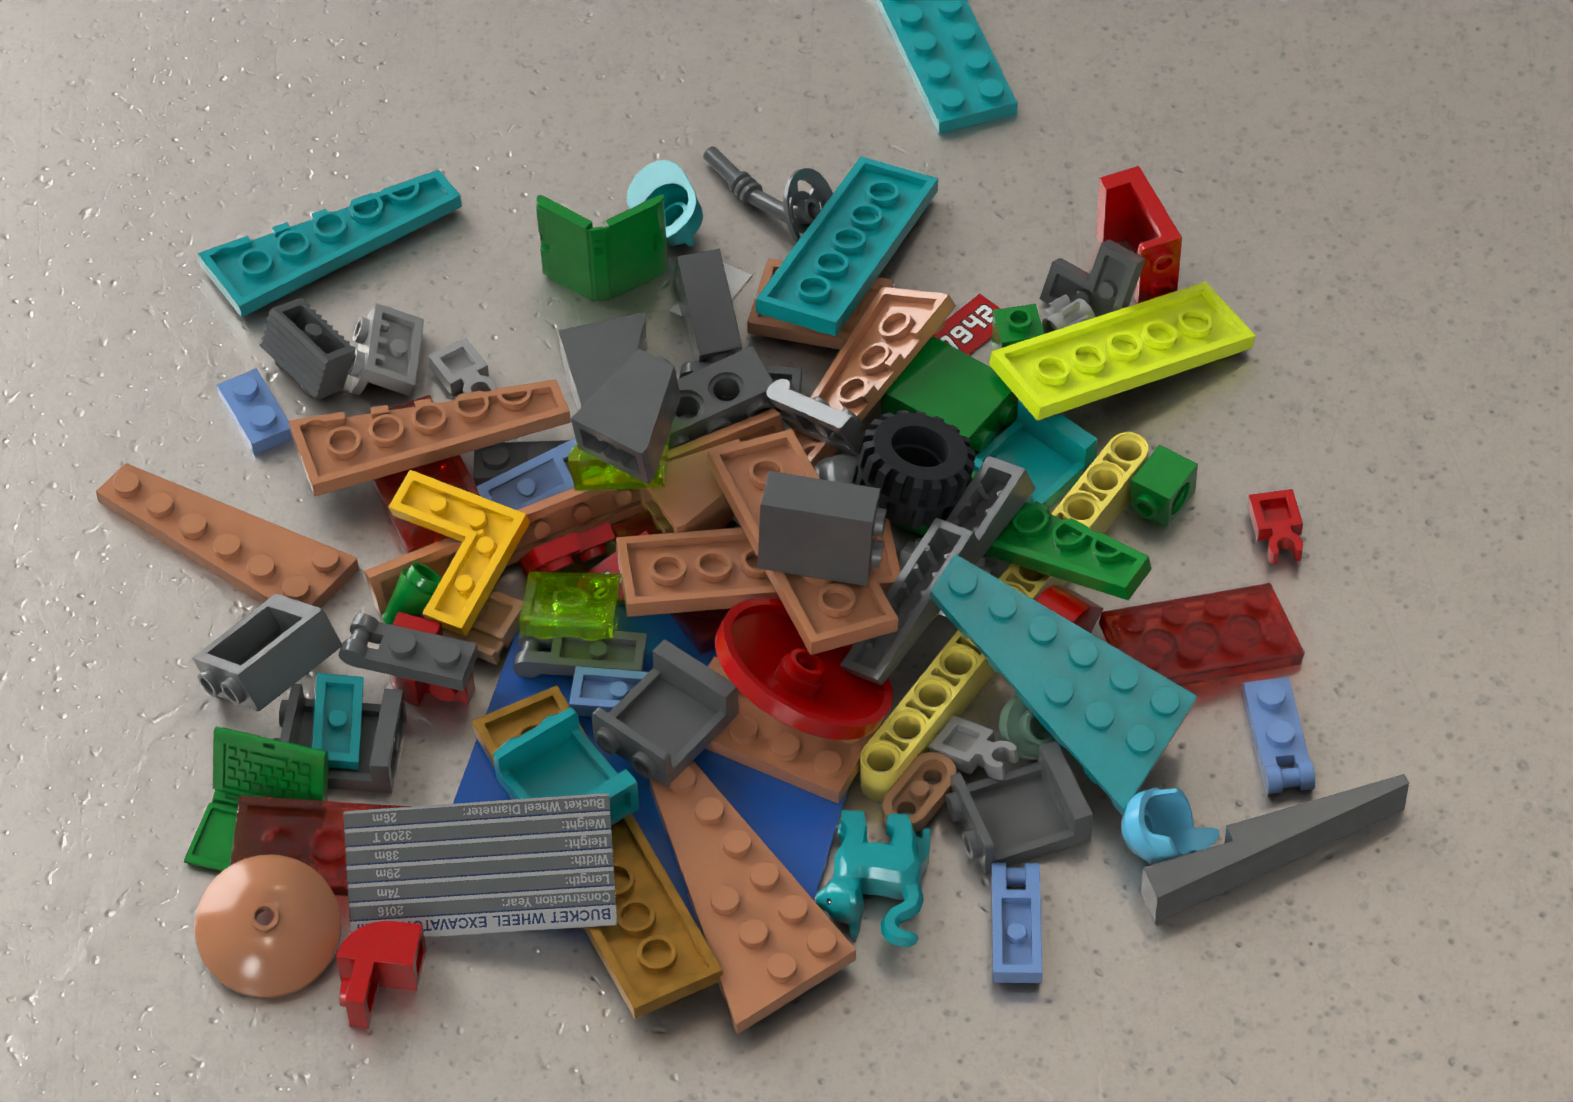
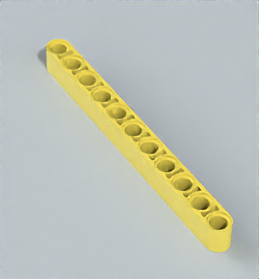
(1092, 501)

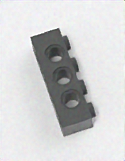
(700, 393)

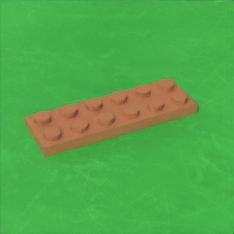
(706, 571)
(822, 610)

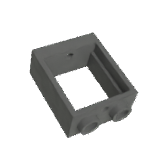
(266, 652)

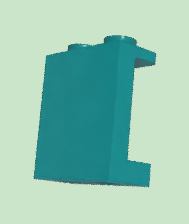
(1049, 449)
(562, 762)

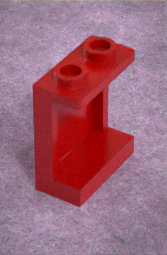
(1134, 213)

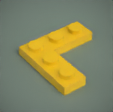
(487, 537)

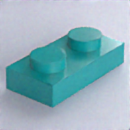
(338, 718)

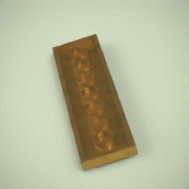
(656, 945)

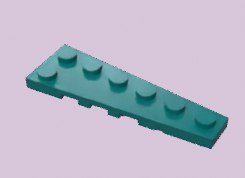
(291, 257)

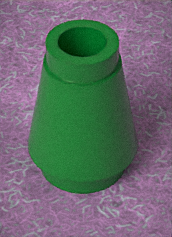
(412, 591)

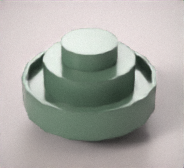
(1022, 729)

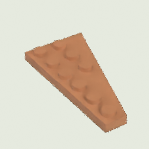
(746, 902)

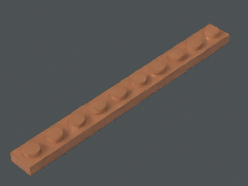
(564, 512)

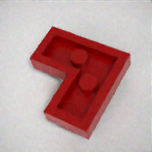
(559, 553)

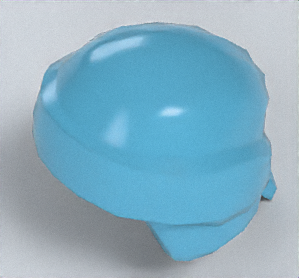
(1161, 826)

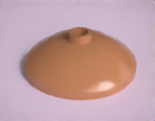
(276, 956)

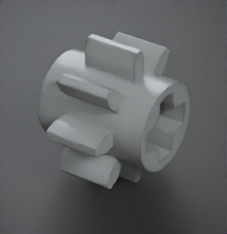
(1066, 313)

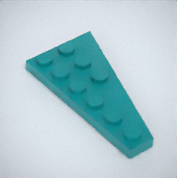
(1080, 688)

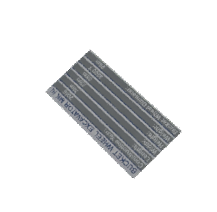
(483, 865)

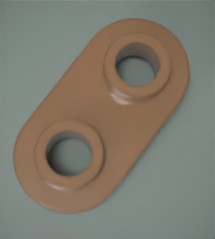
(915, 795)

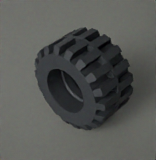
(916, 465)

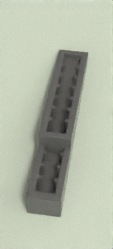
(969, 531)
(1266, 844)

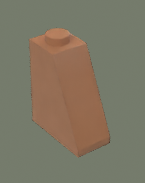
(690, 496)

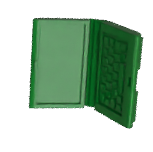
(602, 259)
(258, 768)

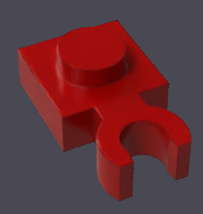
(1277, 520)

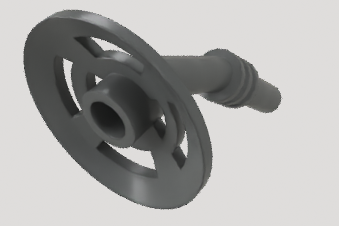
(797, 208)

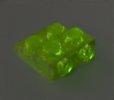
(571, 605)

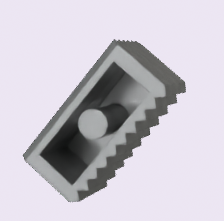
(307, 348)

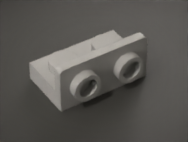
(386, 350)

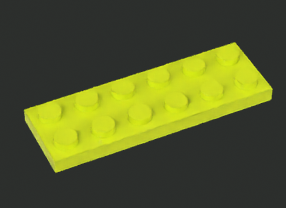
(1121, 350)

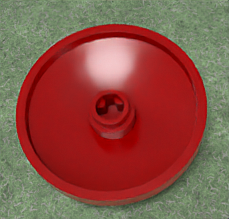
(778, 675)

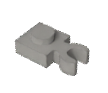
(461, 368)
(974, 746)

